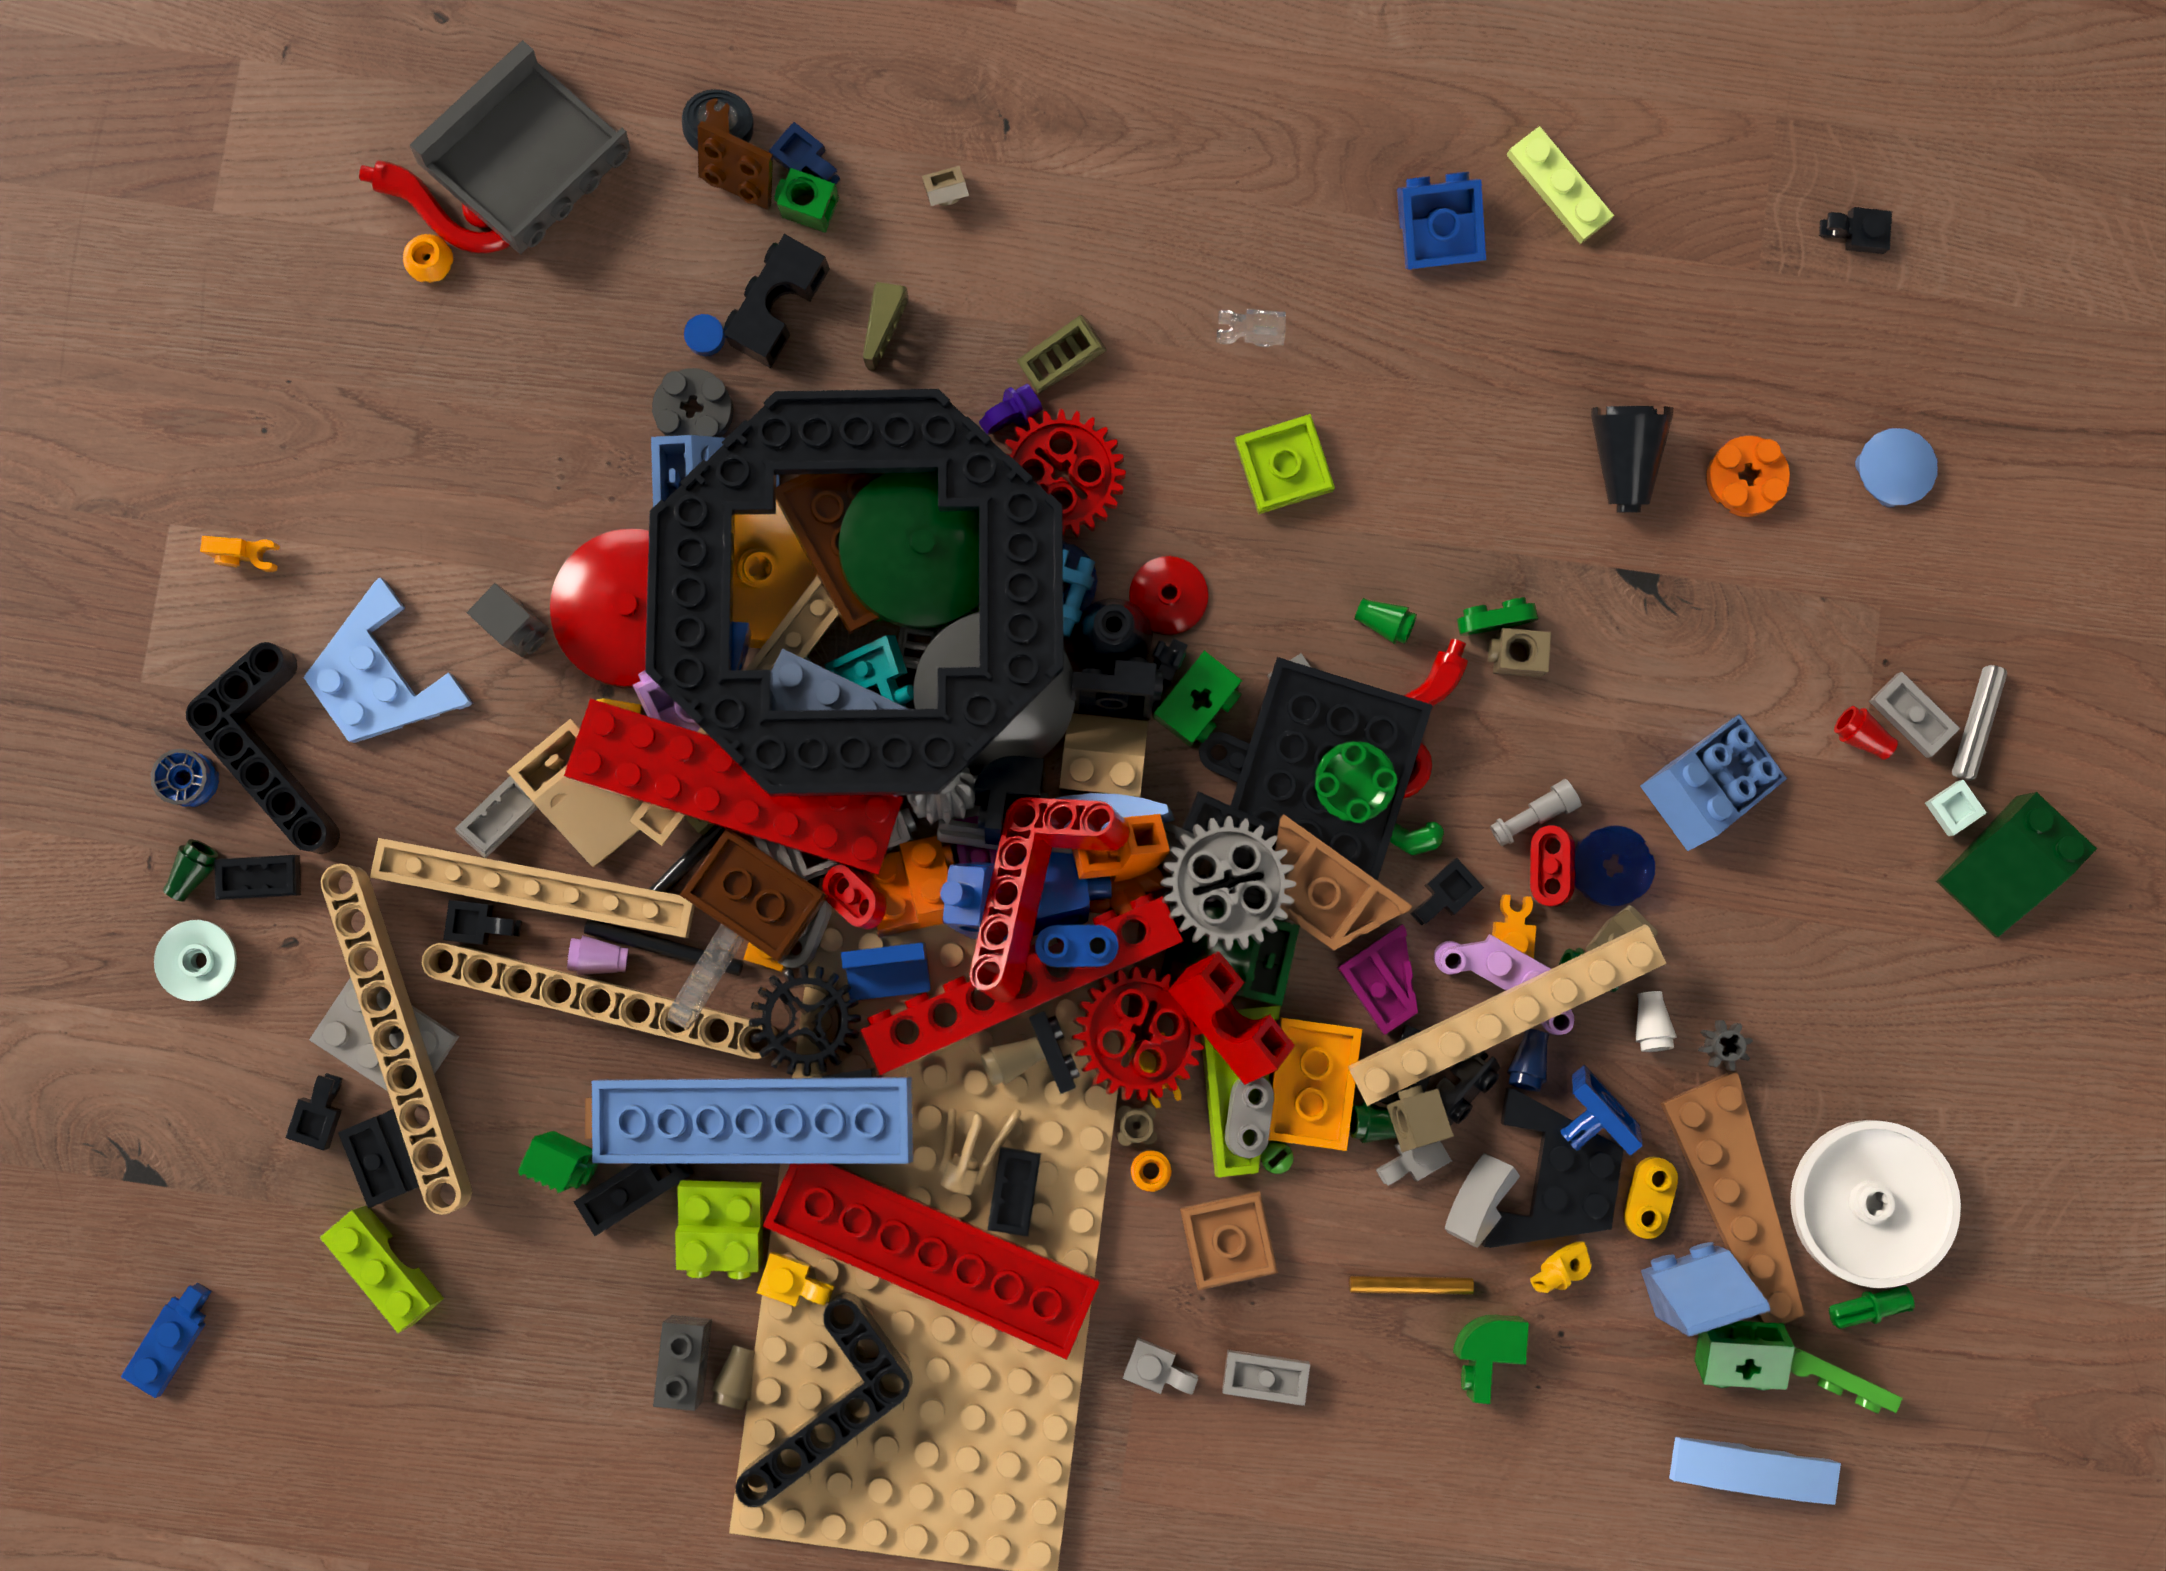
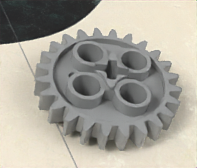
(1238, 919)

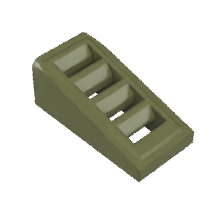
(885, 313)
(1053, 343)

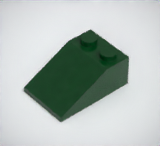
(2016, 863)

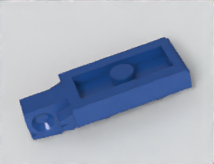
(168, 1342)

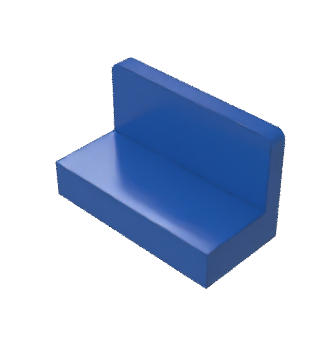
(887, 971)

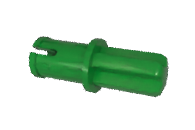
(1871, 1307)

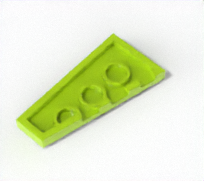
(1219, 1082)

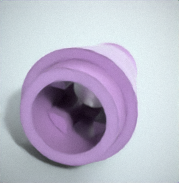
(595, 957)

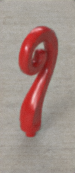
(402, 183)
(1439, 684)

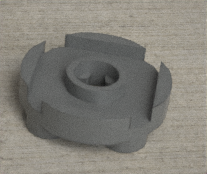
(680, 388)

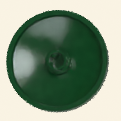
(908, 556)

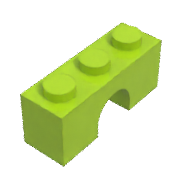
(363, 1250)

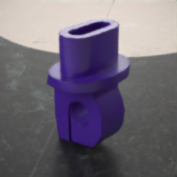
(1015, 408)

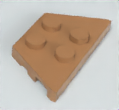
(1331, 893)

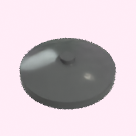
(1032, 731)

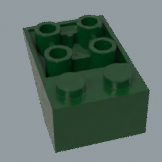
(1261, 966)

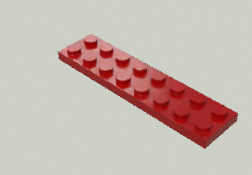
(700, 780)
(933, 1254)

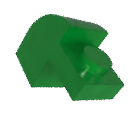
(1489, 1341)

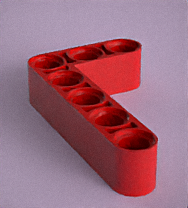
(1028, 879)

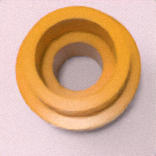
(1162, 1177)

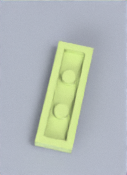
(1560, 185)

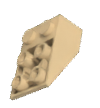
(585, 815)

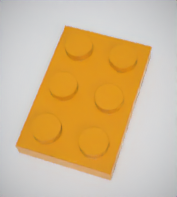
(1315, 1085)

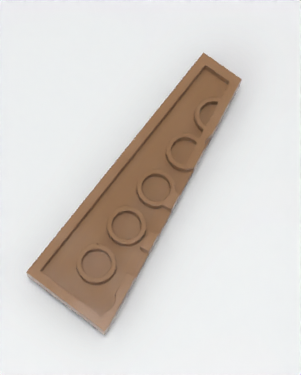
(1729, 1171)

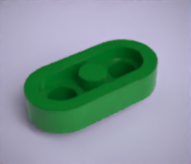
(1513, 614)

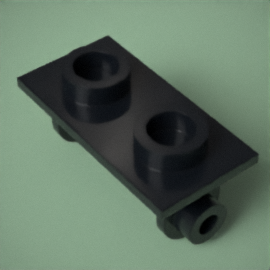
(1475, 1077)

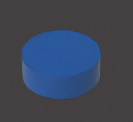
(704, 335)

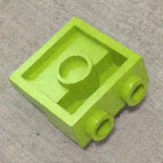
(719, 1228)

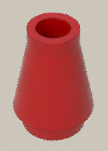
(1863, 731)

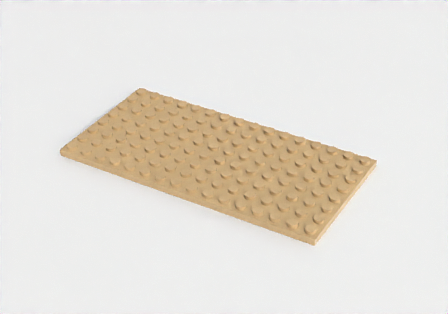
(987, 1433)

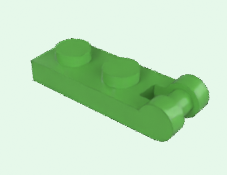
(1837, 1379)

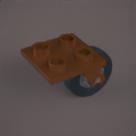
(720, 131)

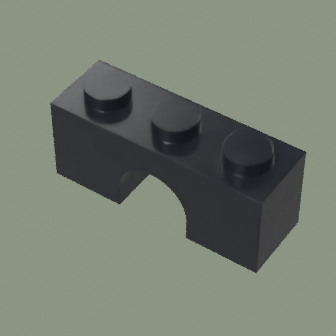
(788, 270)

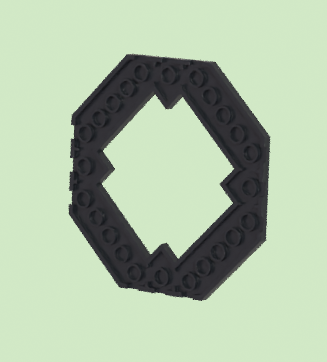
(868, 748)

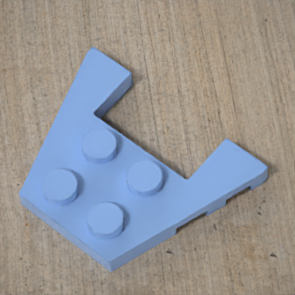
(363, 685)

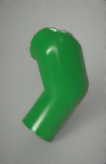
(1419, 840)

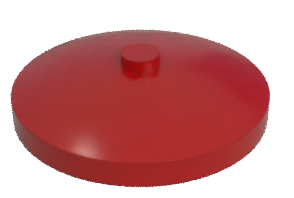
(602, 607)

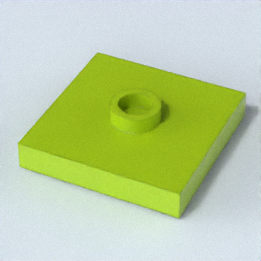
(1284, 464)

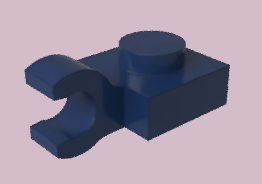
(803, 153)

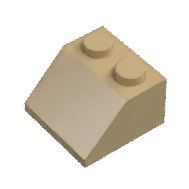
(1103, 755)

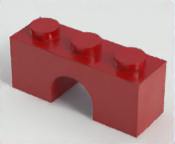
(1245, 1044)

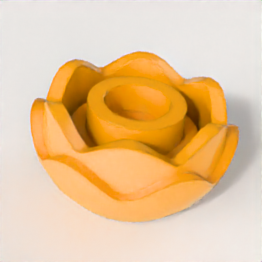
(436, 266)

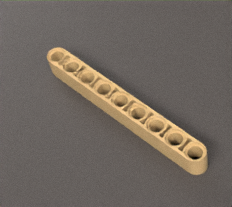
(582, 996)
(411, 1052)

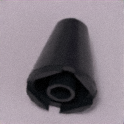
(1630, 452)

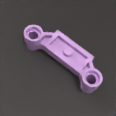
(1500, 965)

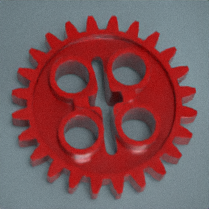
(1087, 450)
(1105, 1015)

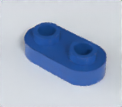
(1076, 946)

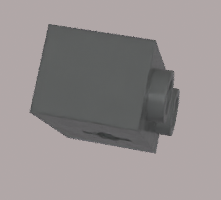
(509, 621)
(682, 1362)

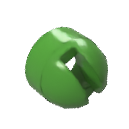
(1271, 1151)

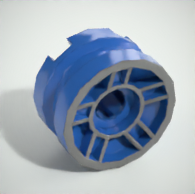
(171, 787)

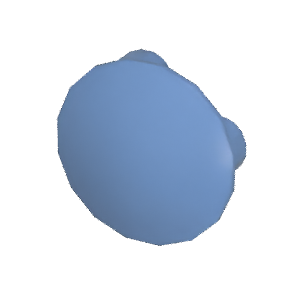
(1897, 467)

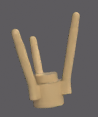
(961, 1171)

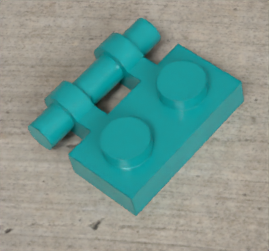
(874, 667)

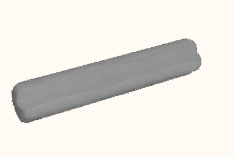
(1979, 722)

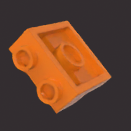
(913, 885)

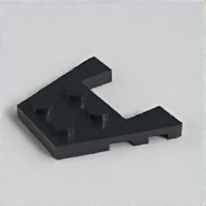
(1571, 1187)

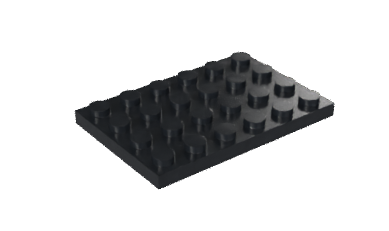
(1297, 725)

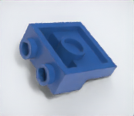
(1442, 221)

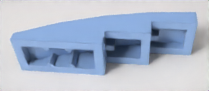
(1754, 1470)

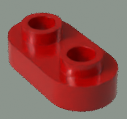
(1548, 866)
(854, 897)

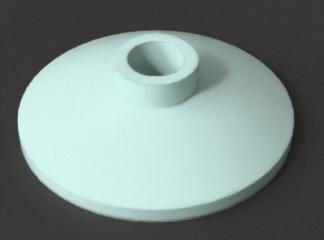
(177, 956)

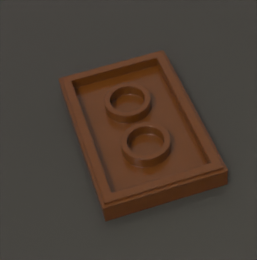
(754, 895)

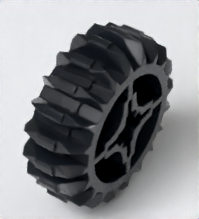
(832, 998)

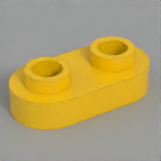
(1646, 1196)

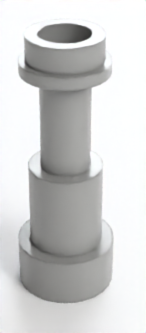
(1560, 799)

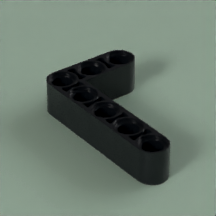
(255, 753)
(837, 1413)

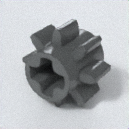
(1715, 1049)

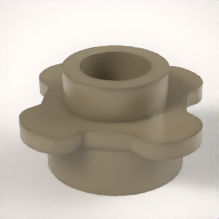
(1145, 1133)

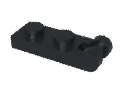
(627, 1193)

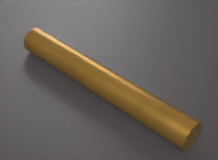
(1411, 1285)

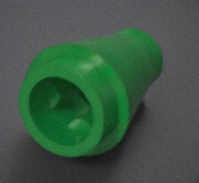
(1386, 619)

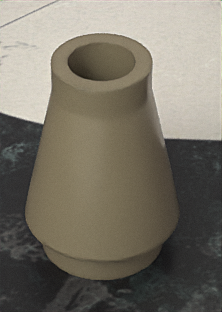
(1010, 1060)
(735, 1379)

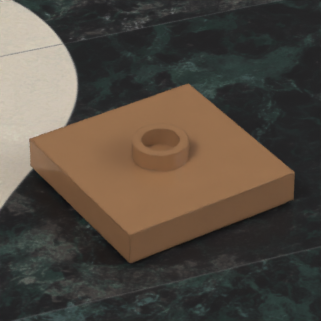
(1228, 1240)

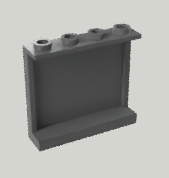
(519, 149)

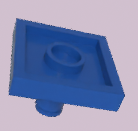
(1601, 1112)

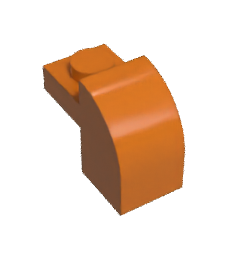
(1140, 854)

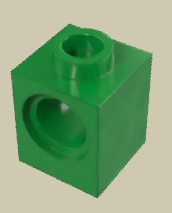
(816, 213)

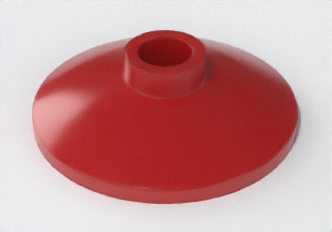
(1172, 615)

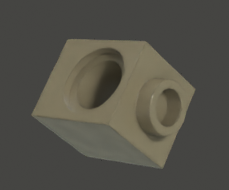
(1536, 646)
(1419, 1118)

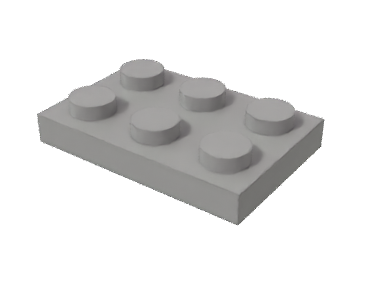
(347, 1037)

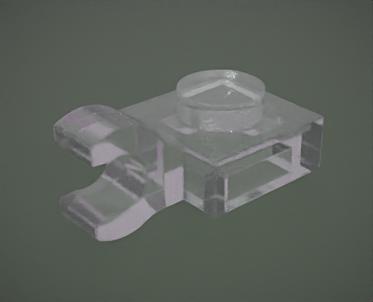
(1257, 326)

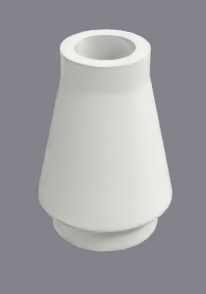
(1653, 1023)

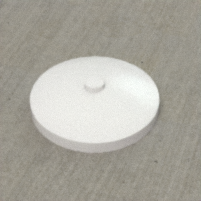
(1875, 1203)

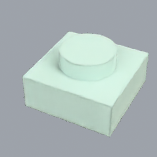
(1955, 808)

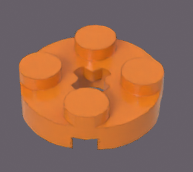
(1761, 456)

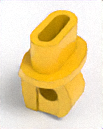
(1557, 1271)

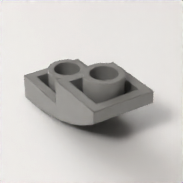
(1475, 1206)

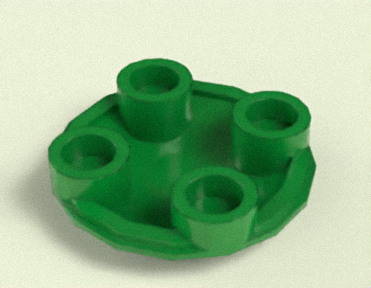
(1355, 781)

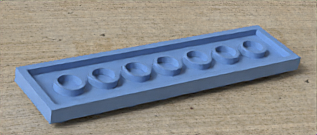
(753, 1120)

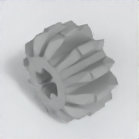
(949, 803)

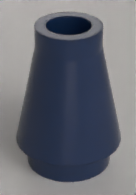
(1529, 1063)

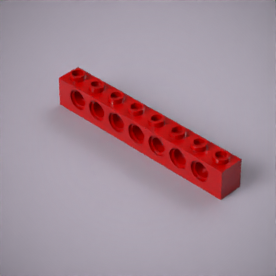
(891, 1052)

